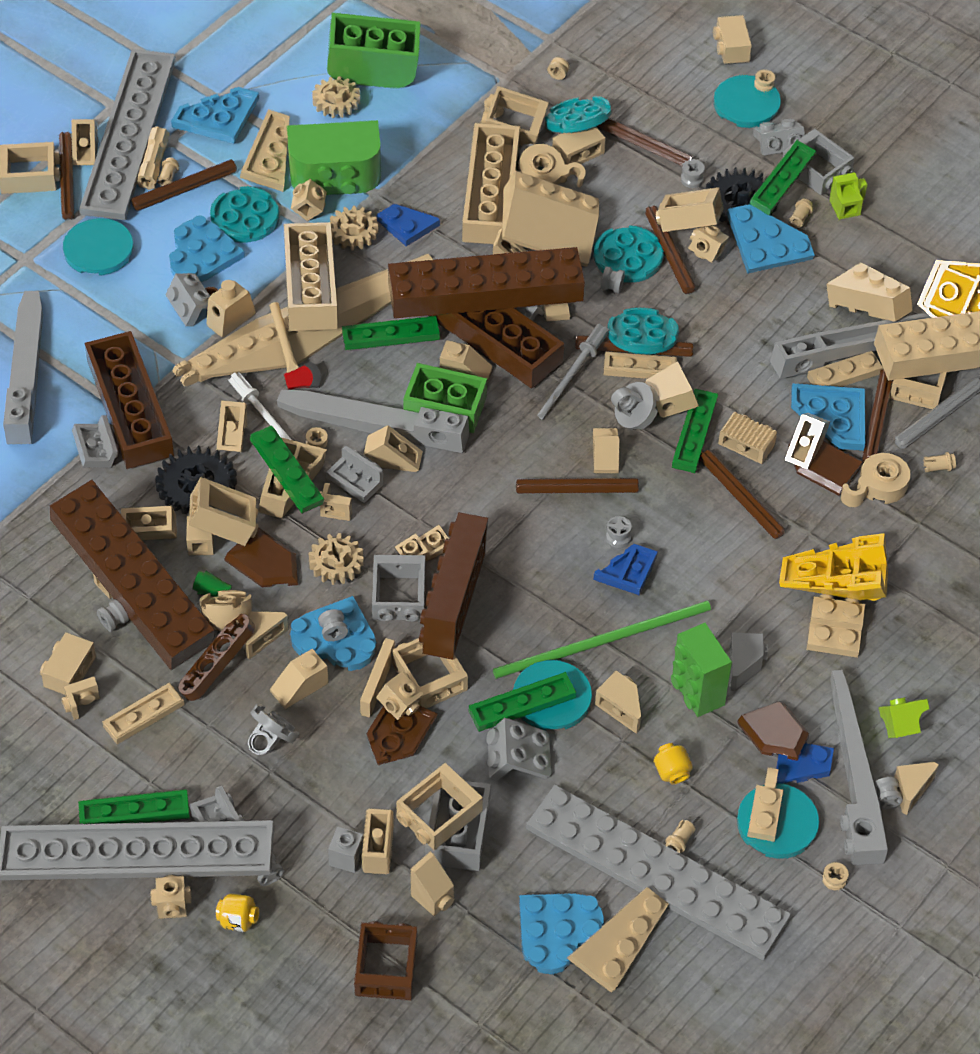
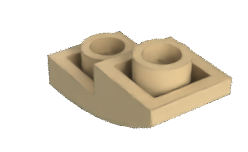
(429, 544)

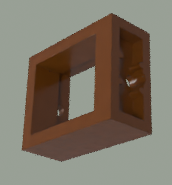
(384, 985)

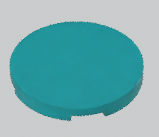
(743, 103)
(578, 114)
(245, 214)
(98, 246)
(629, 250)
(643, 331)
(564, 714)
(795, 827)

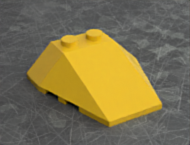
(951, 289)
(842, 571)

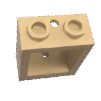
(520, 103)
(28, 181)
(690, 209)
(918, 393)
(220, 522)
(435, 691)
(457, 788)

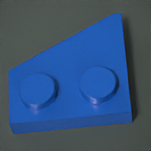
(406, 223)
(629, 569)
(813, 763)

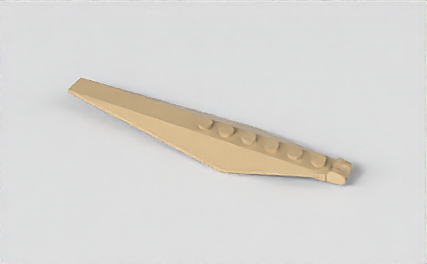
(258, 345)

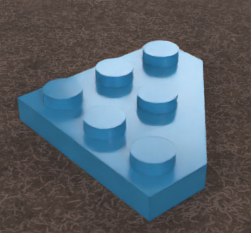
(217, 115)
(766, 240)
(840, 406)

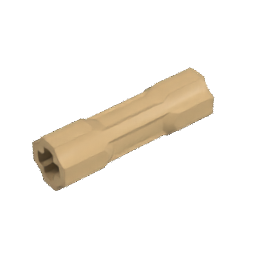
(152, 160)

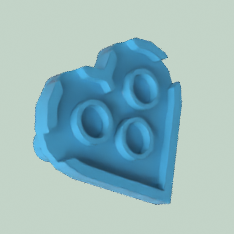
(202, 249)
(351, 651)
(556, 927)

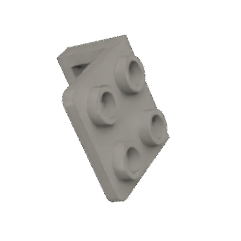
(518, 748)

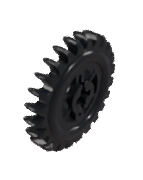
(736, 188)
(187, 471)

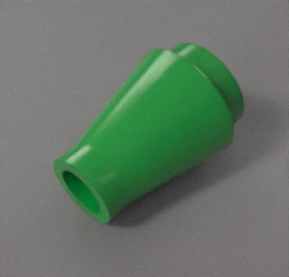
(209, 583)

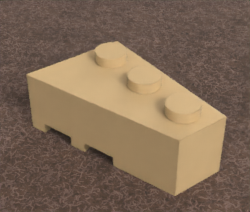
(871, 292)
(274, 498)

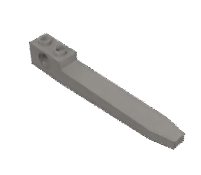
(813, 350)
(24, 371)
(425, 428)
(864, 812)

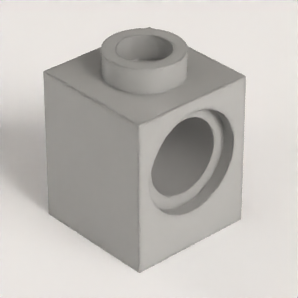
(345, 849)

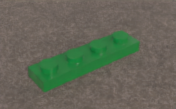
(782, 177)
(390, 333)
(694, 432)
(286, 469)
(522, 701)
(135, 808)

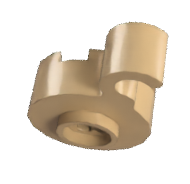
(554, 167)
(882, 478)

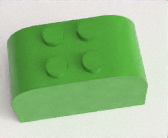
(373, 50)
(336, 156)

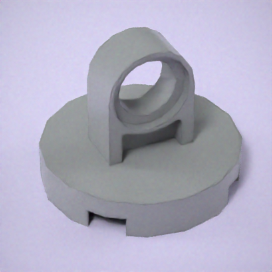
(635, 405)
(272, 727)

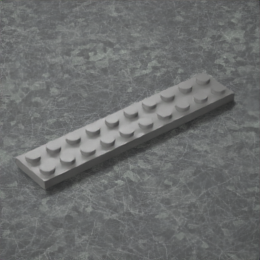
(127, 134)
(136, 850)
(645, 862)

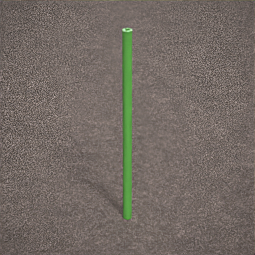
(603, 638)

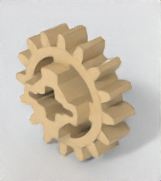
(336, 97)
(353, 227)
(336, 559)

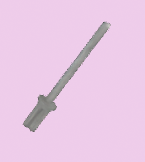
(588, 349)

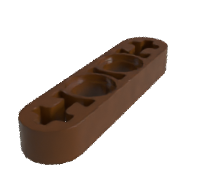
(213, 655)

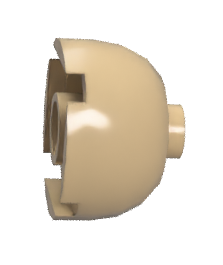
(225, 607)

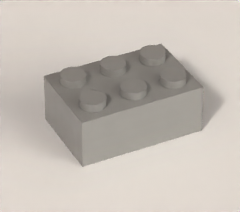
(466, 845)

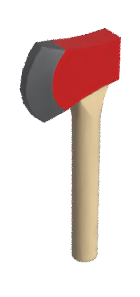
(296, 377)

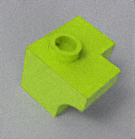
(847, 195)
(903, 717)

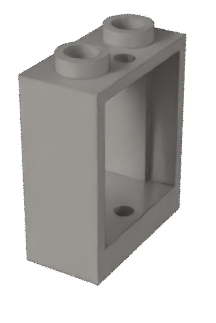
(829, 151)
(387, 567)

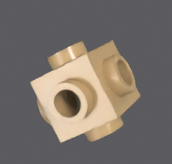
(308, 199)
(708, 242)
(400, 696)
(171, 896)

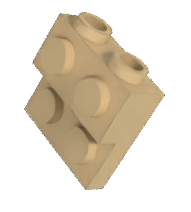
(835, 626)

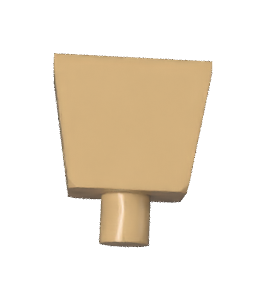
(229, 308)
(673, 391)

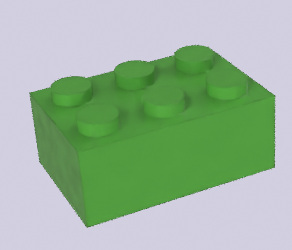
(446, 392)
(701, 670)

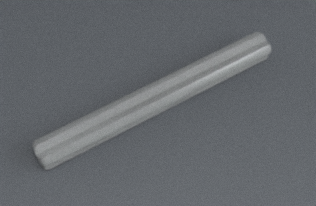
(938, 413)

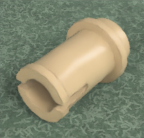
(169, 168)
(803, 208)
(940, 462)
(680, 836)

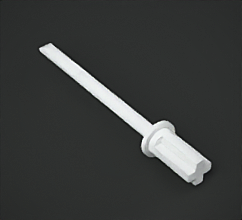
(249, 396)

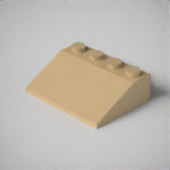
(548, 216)

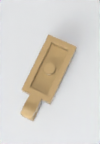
(766, 808)

